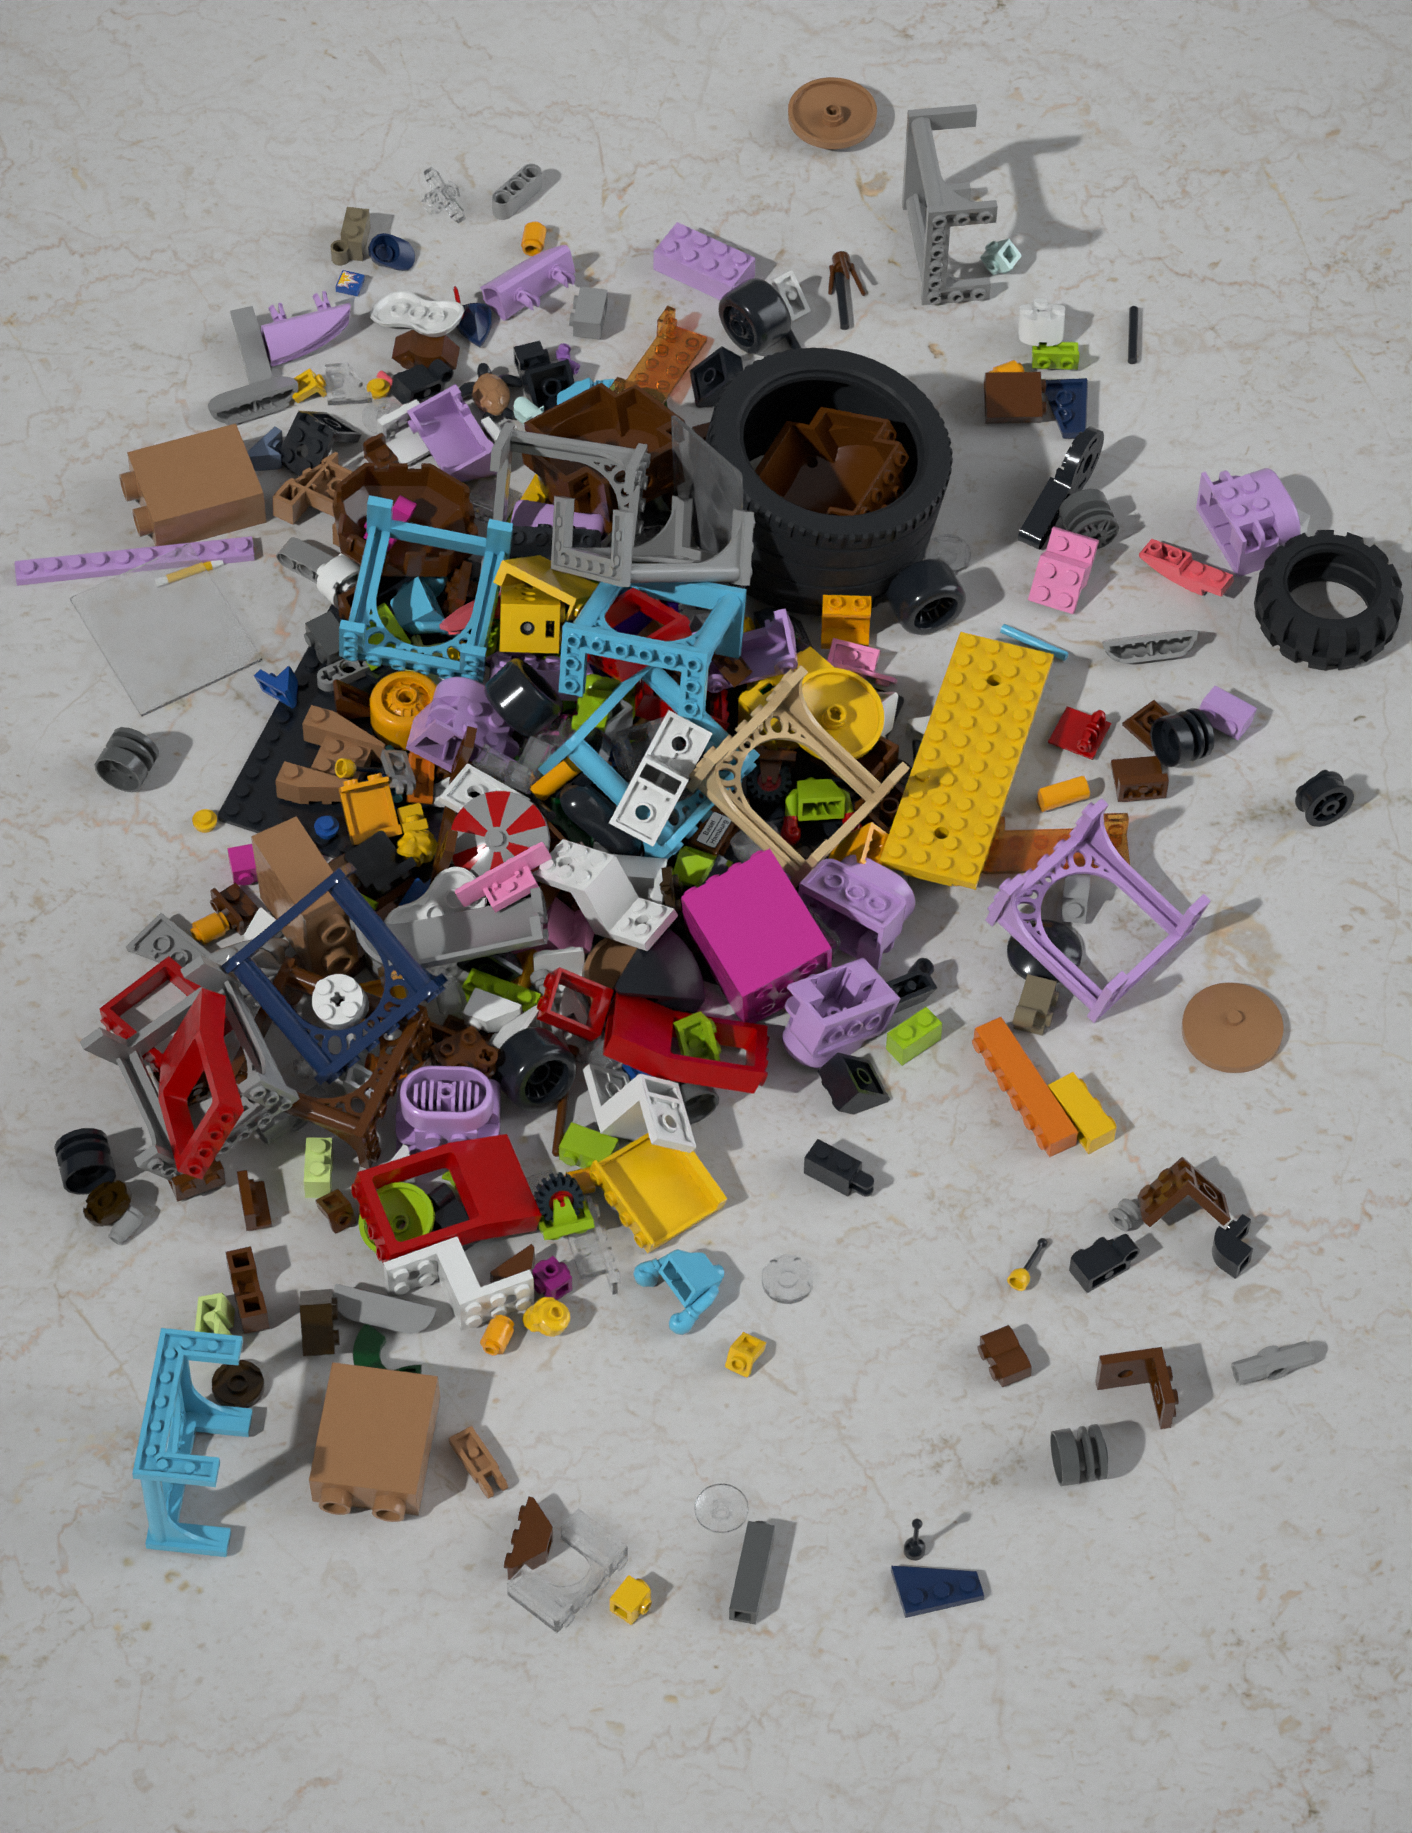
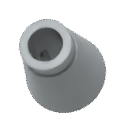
(126, 1225)

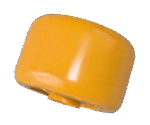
(396, 703)

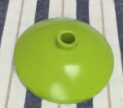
(403, 1205)

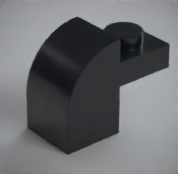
(1228, 1248)

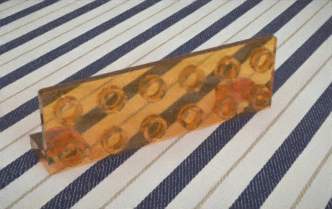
(664, 360)
(1022, 849)

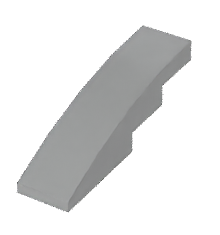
(251, 344)

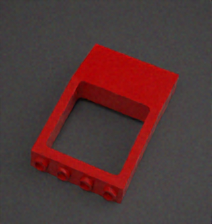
(641, 1037)
(196, 1048)
(486, 1180)

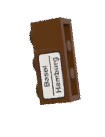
(715, 833)

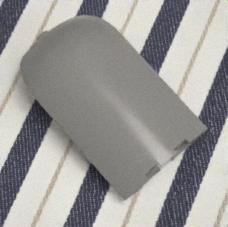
(470, 933)

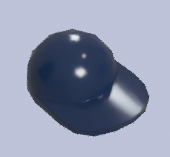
(391, 252)

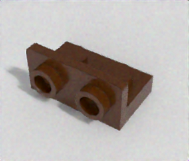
(235, 906)
(253, 1202)

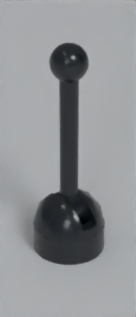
(916, 1544)

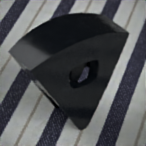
(664, 975)

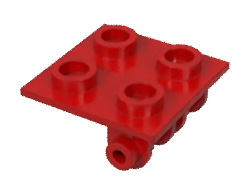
(1080, 732)

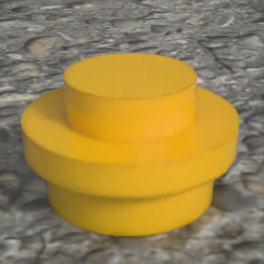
(378, 387)
(204, 820)

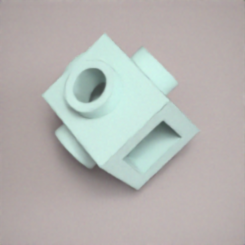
(1000, 256)

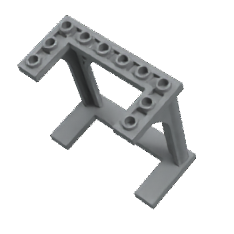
(945, 204)
(628, 459)
(658, 560)
(262, 1085)

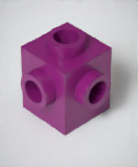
(552, 1278)

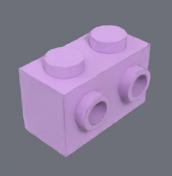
(1227, 712)

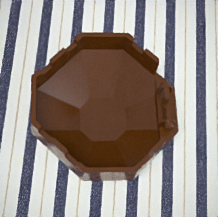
(440, 504)

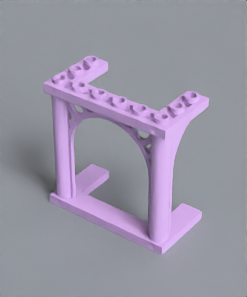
(1094, 844)

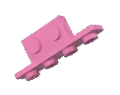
(858, 659)
(507, 881)

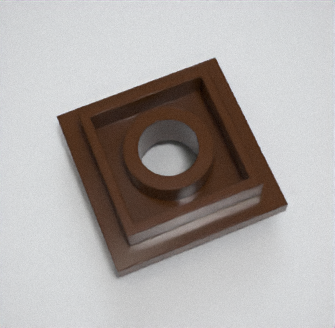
(1138, 722)

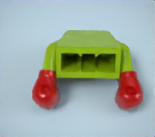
(814, 801)

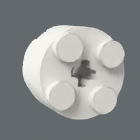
(1041, 323)
(337, 577)
(328, 994)

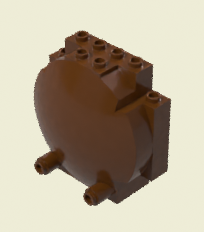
(608, 419)
(836, 463)

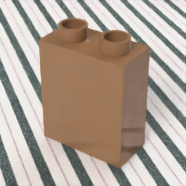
(194, 487)
(286, 872)
(374, 1441)

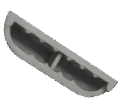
(253, 400)
(1150, 646)
(383, 1310)

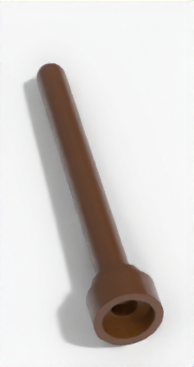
(562, 1113)

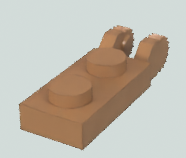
(477, 1460)

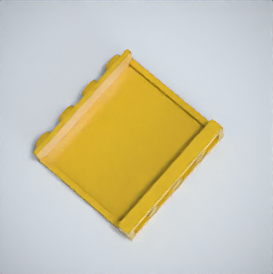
(538, 573)
(657, 1190)

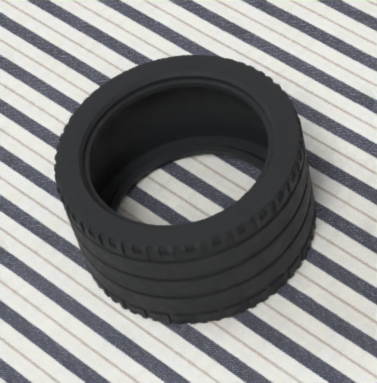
(814, 553)

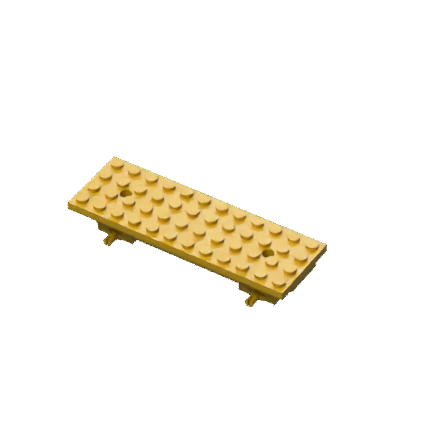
(966, 761)

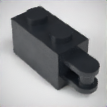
(837, 1170)

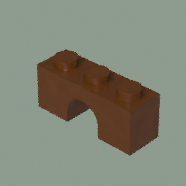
(247, 1290)

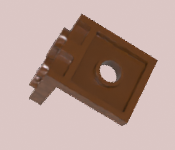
(1173, 1186)
(1141, 1368)

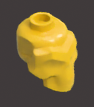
(419, 845)
(547, 1317)

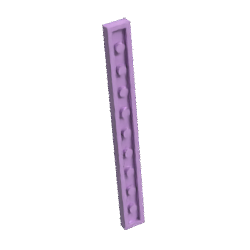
(121, 561)

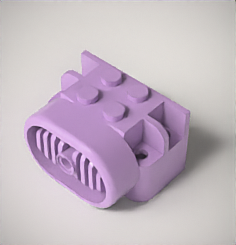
(1247, 516)
(442, 724)
(860, 904)
(836, 1012)
(445, 1107)

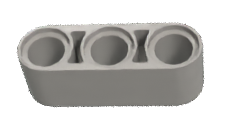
(517, 191)
(302, 558)

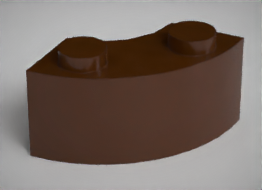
(417, 349)

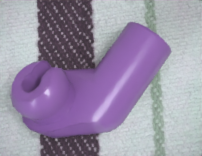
(563, 352)

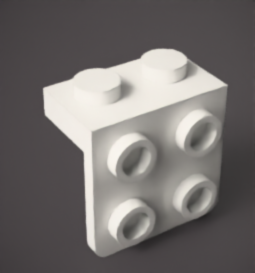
(399, 437)
(569, 958)

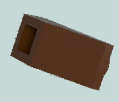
(531, 1540)

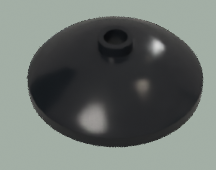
(1060, 935)

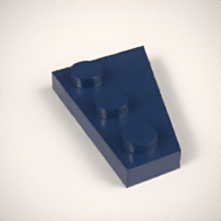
(1068, 404)
(934, 1589)

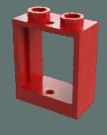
(598, 1011)

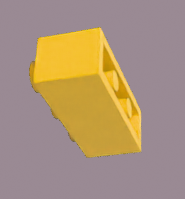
(1084, 1111)

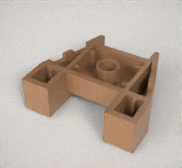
(312, 489)
(337, 740)

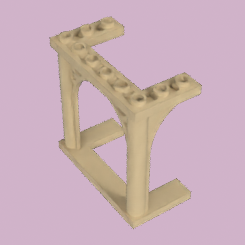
(791, 710)

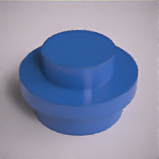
(326, 827)

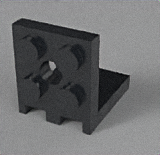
(319, 434)

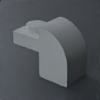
(1075, 898)

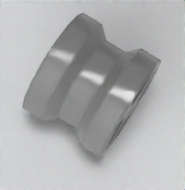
(1125, 1214)

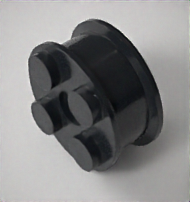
(1324, 798)

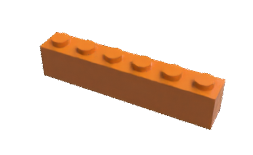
(1025, 1087)

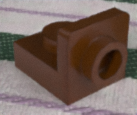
(378, 452)
(336, 1210)

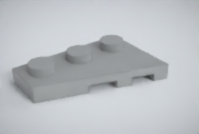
(166, 939)

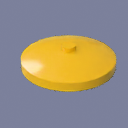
(844, 708)

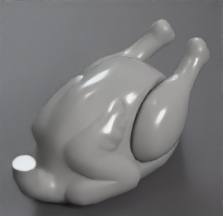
(268, 958)

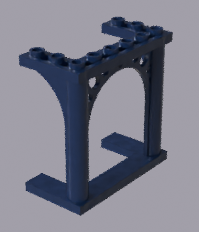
(417, 980)

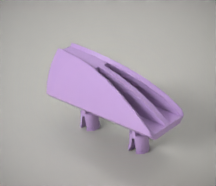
(528, 281)
(302, 334)

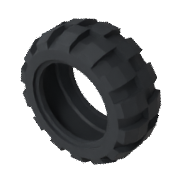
(1336, 560)

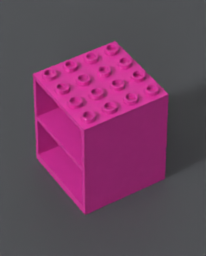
(754, 935)

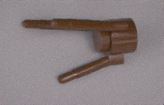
(842, 263)

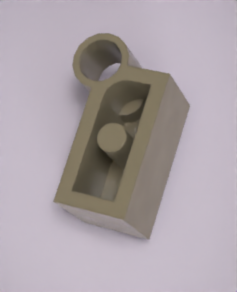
(353, 237)
(1035, 1005)

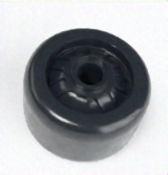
(754, 316)
(926, 596)
(523, 698)
(535, 1069)

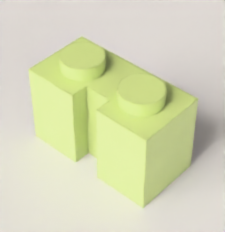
(318, 1167)
(214, 1314)

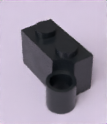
(421, 382)
(914, 986)
(447, 1210)
(1102, 1261)

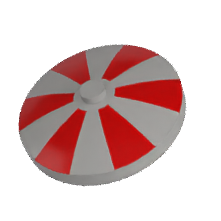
(496, 829)

